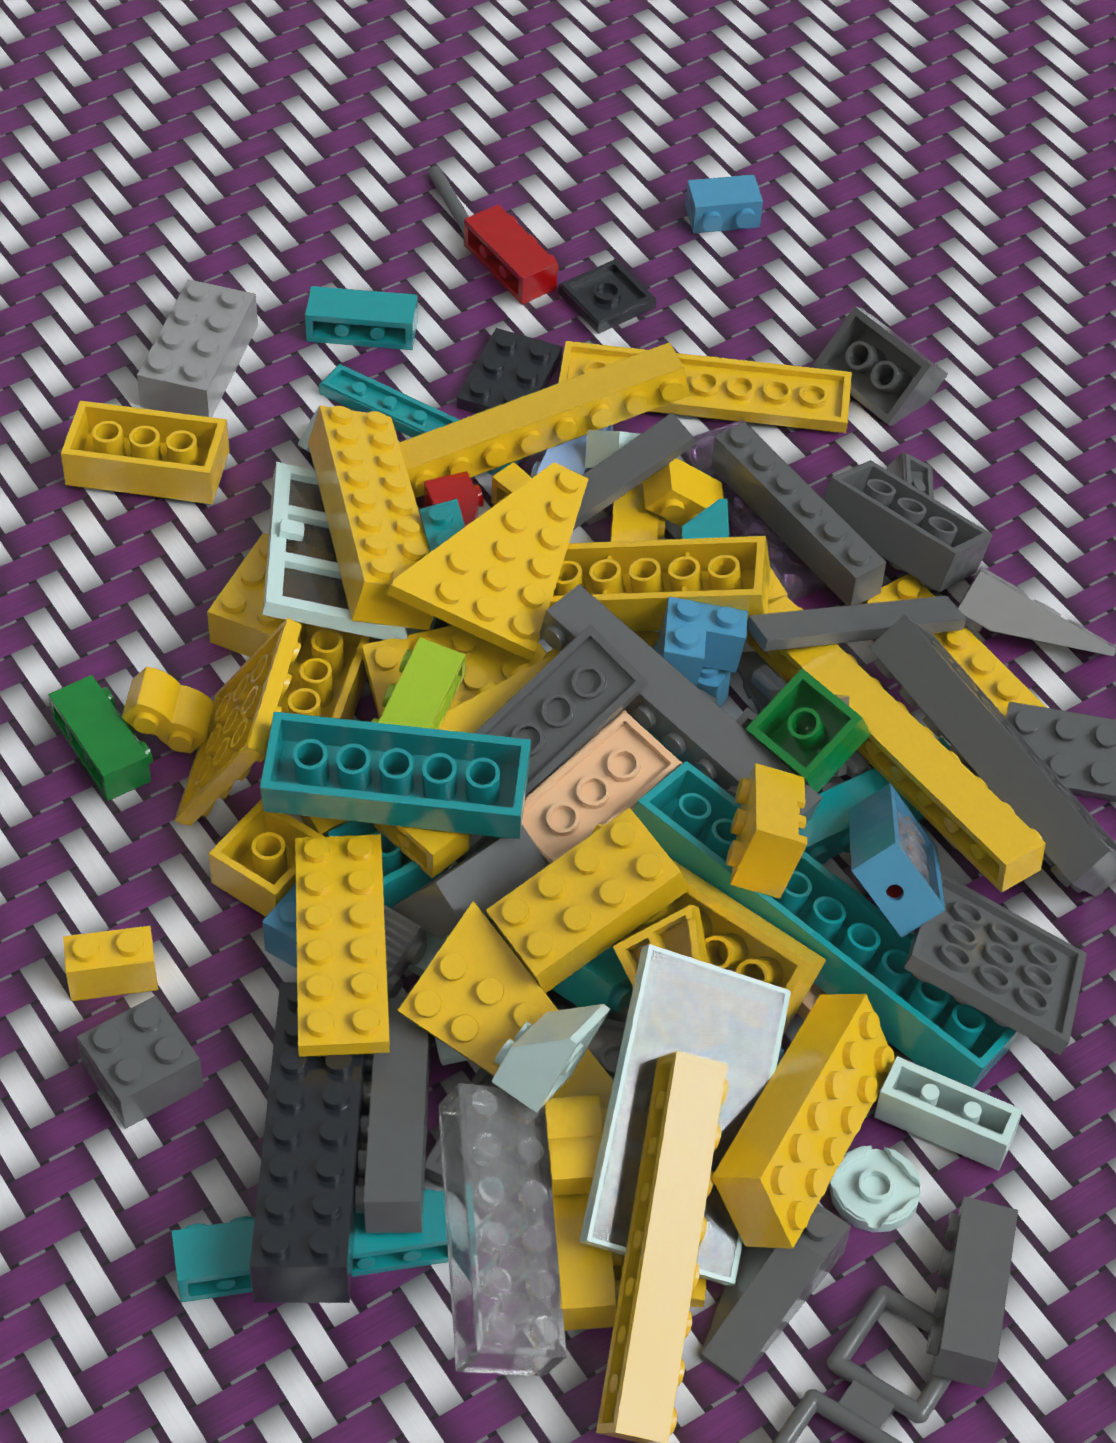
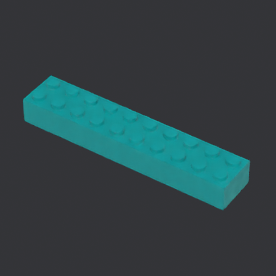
(861, 947)

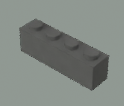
(974, 1292)

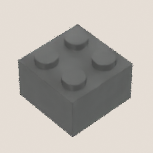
(140, 1061)

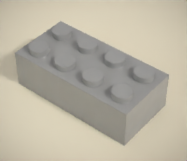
(198, 349)

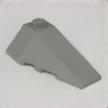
(1008, 610)

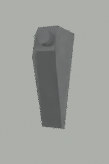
(769, 1293)

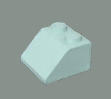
(547, 1053)

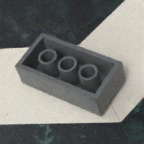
(908, 526)

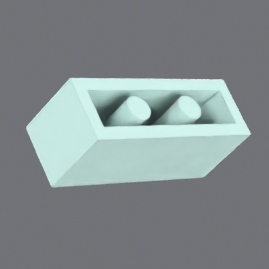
(948, 1113)

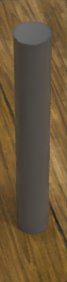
(448, 195)

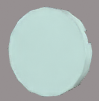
(875, 1189)

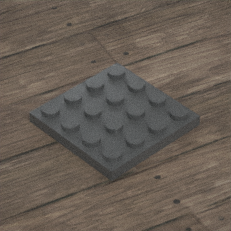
(1000, 965)

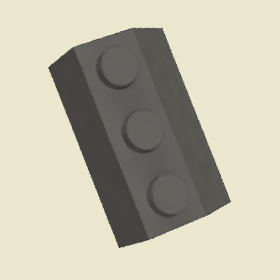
(885, 369)
(480, 878)

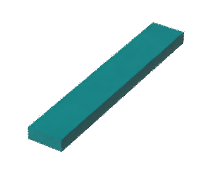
(369, 395)

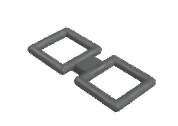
(868, 1399)

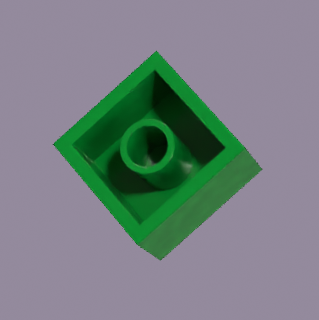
(809, 729)

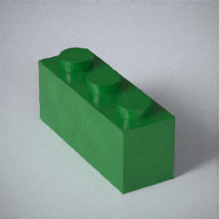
(101, 737)

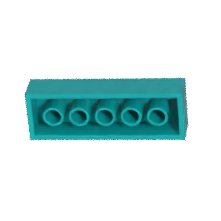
(396, 775)

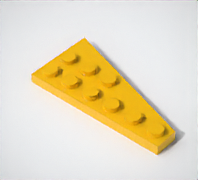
(482, 996)

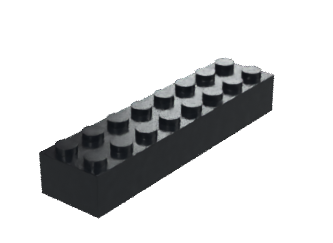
(307, 1171)

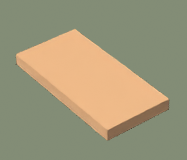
(595, 786)

